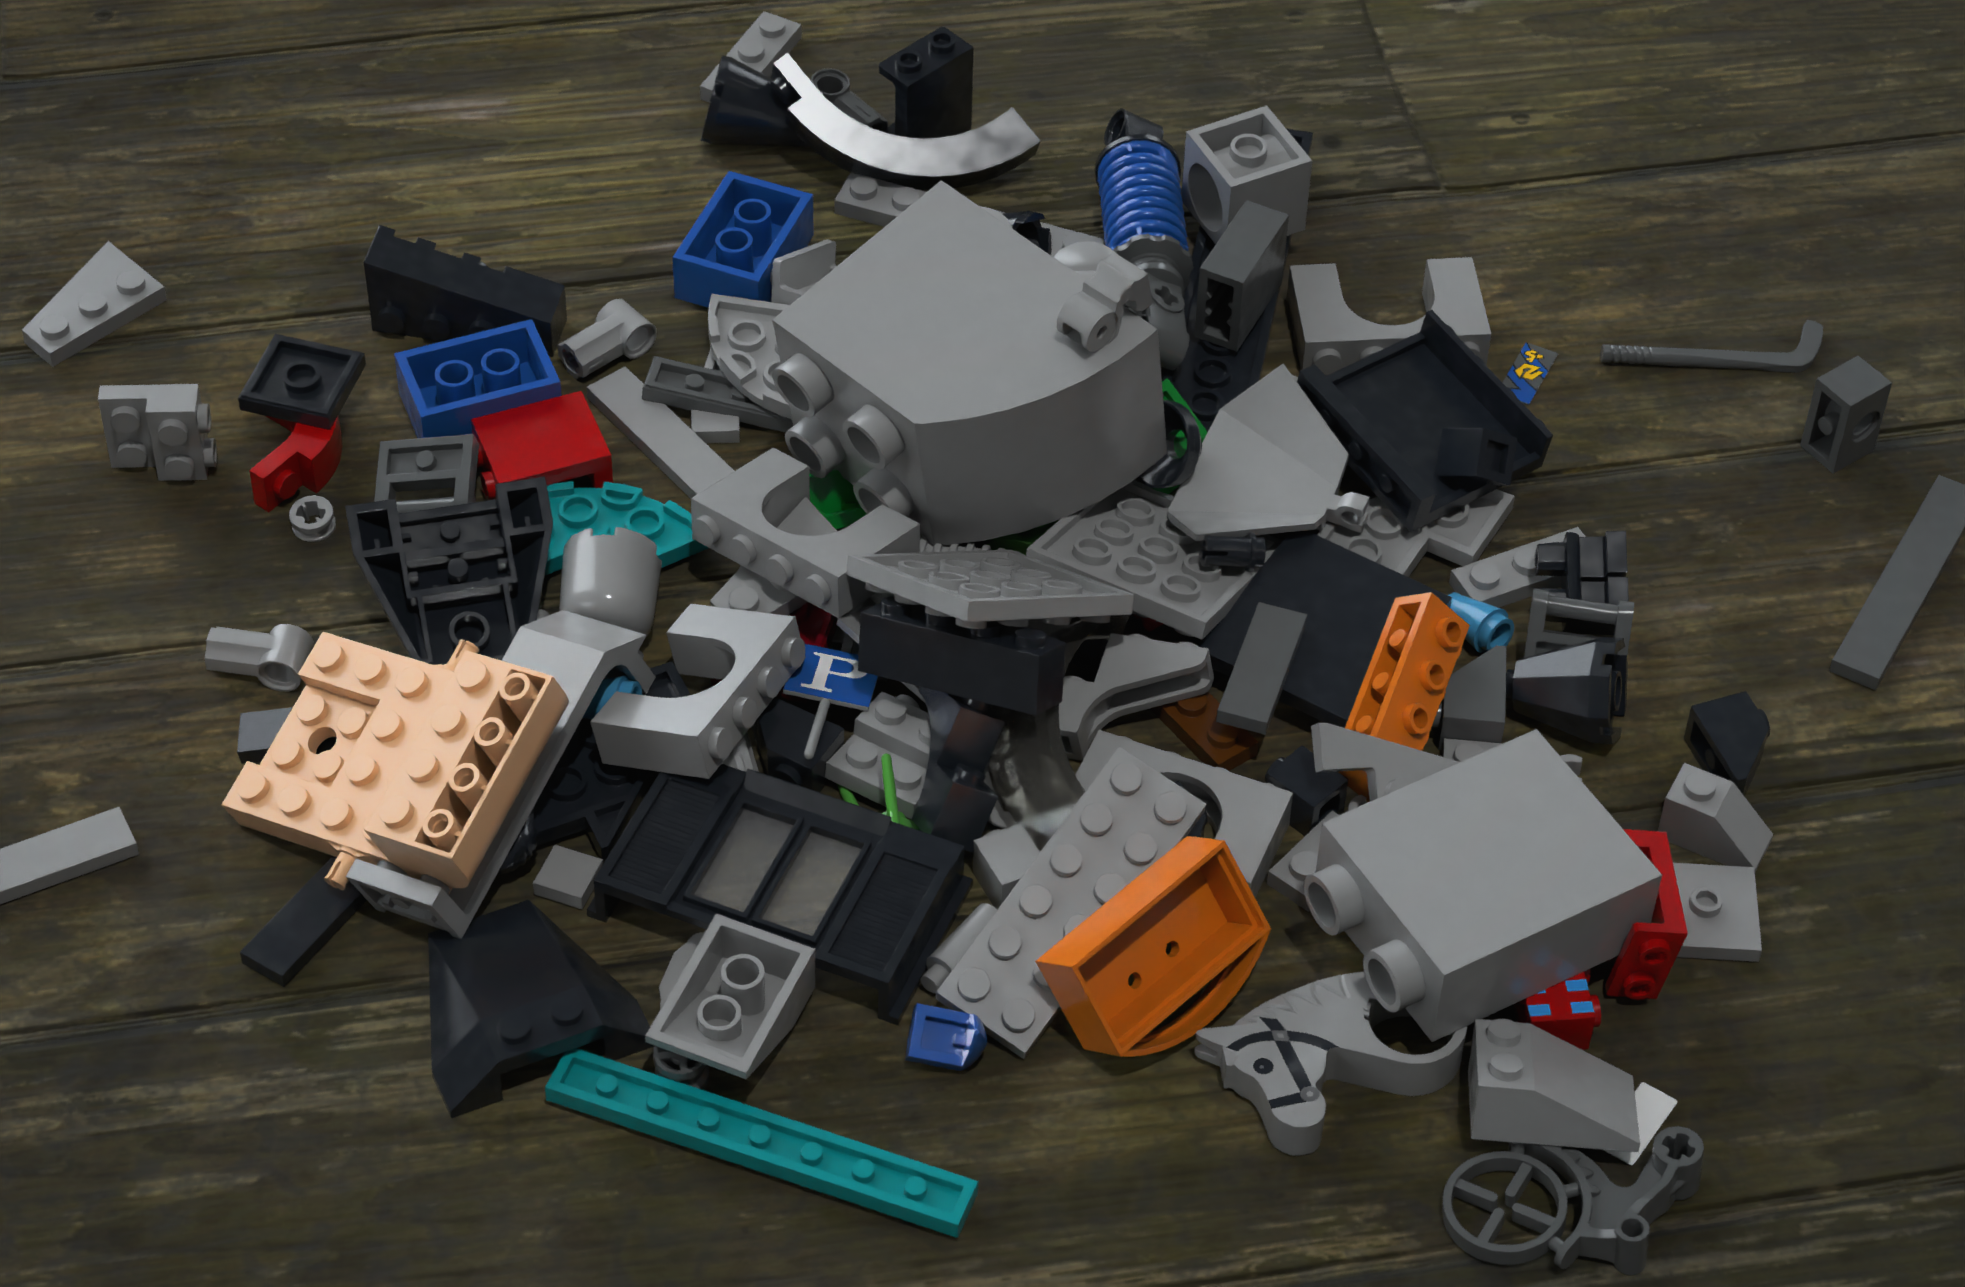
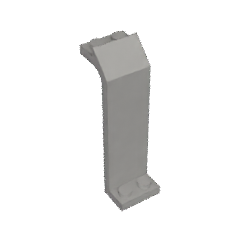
(579, 657)

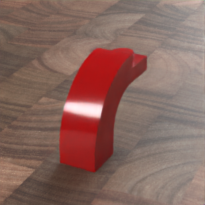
(304, 459)

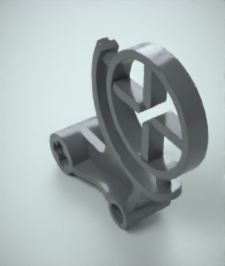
(1612, 1217)

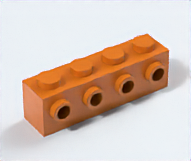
(1407, 675)

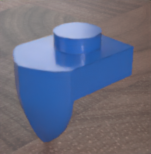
(945, 1037)

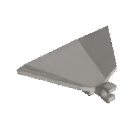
(1267, 469)

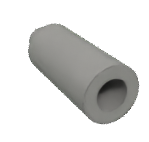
(950, 952)

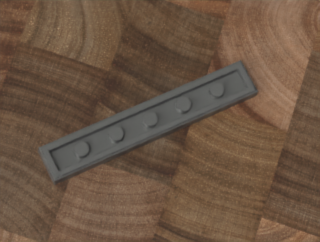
(1903, 586)

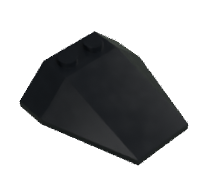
(457, 568)
(516, 997)

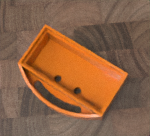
(1214, 930)

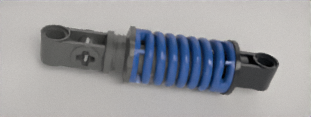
(1147, 223)

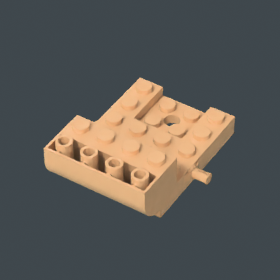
(417, 762)

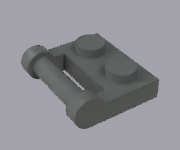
(426, 466)
(1542, 640)

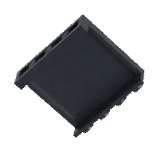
(1393, 414)
(1345, 612)

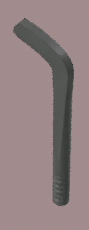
(1791, 362)

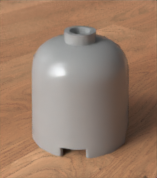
(611, 578)

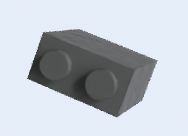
(1241, 275)

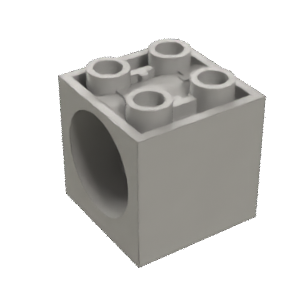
(1243, 161)

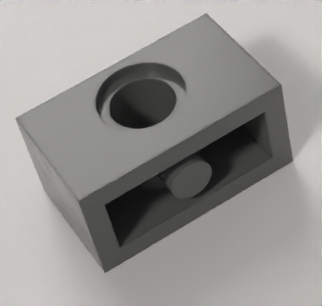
(1845, 414)

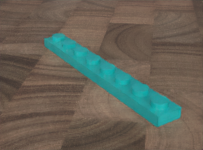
(763, 1141)

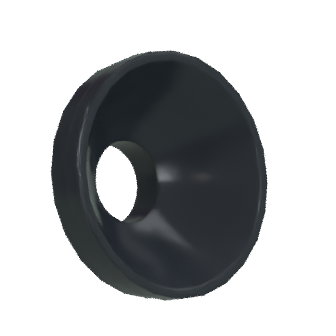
(1170, 468)

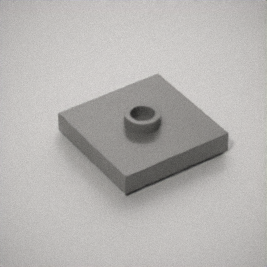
(1719, 912)

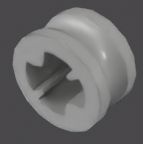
(312, 506)

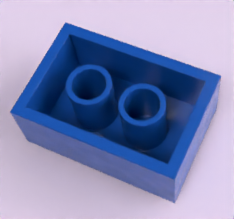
(739, 238)
(474, 377)

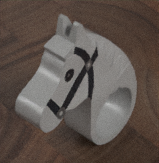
(1316, 1035)

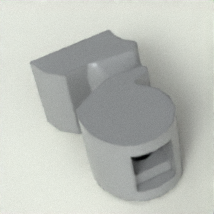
(1097, 311)

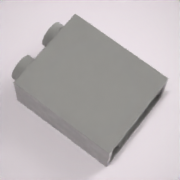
(1480, 885)

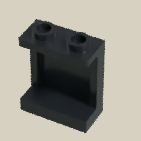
(931, 86)

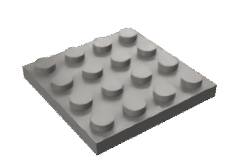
(1138, 550)
(989, 587)

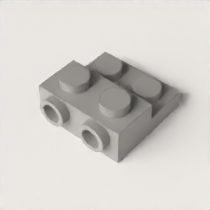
(159, 429)
(888, 727)

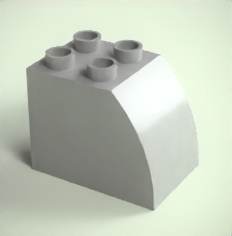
(948, 388)

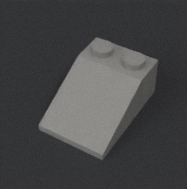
(735, 997)
(1546, 1091)

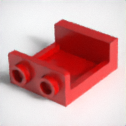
(542, 440)
(1654, 945)

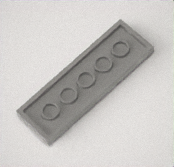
(1101, 846)

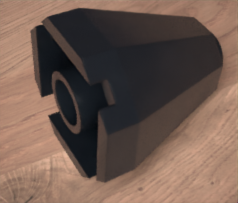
(1574, 688)

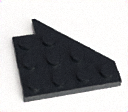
(594, 794)

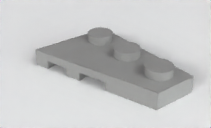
(92, 304)
(755, 593)

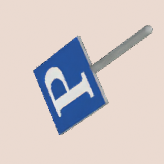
(833, 679)

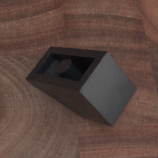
(1728, 737)
(782, 739)

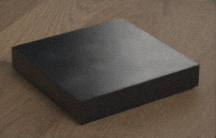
(302, 381)

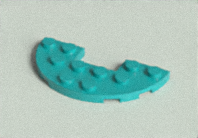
(618, 507)

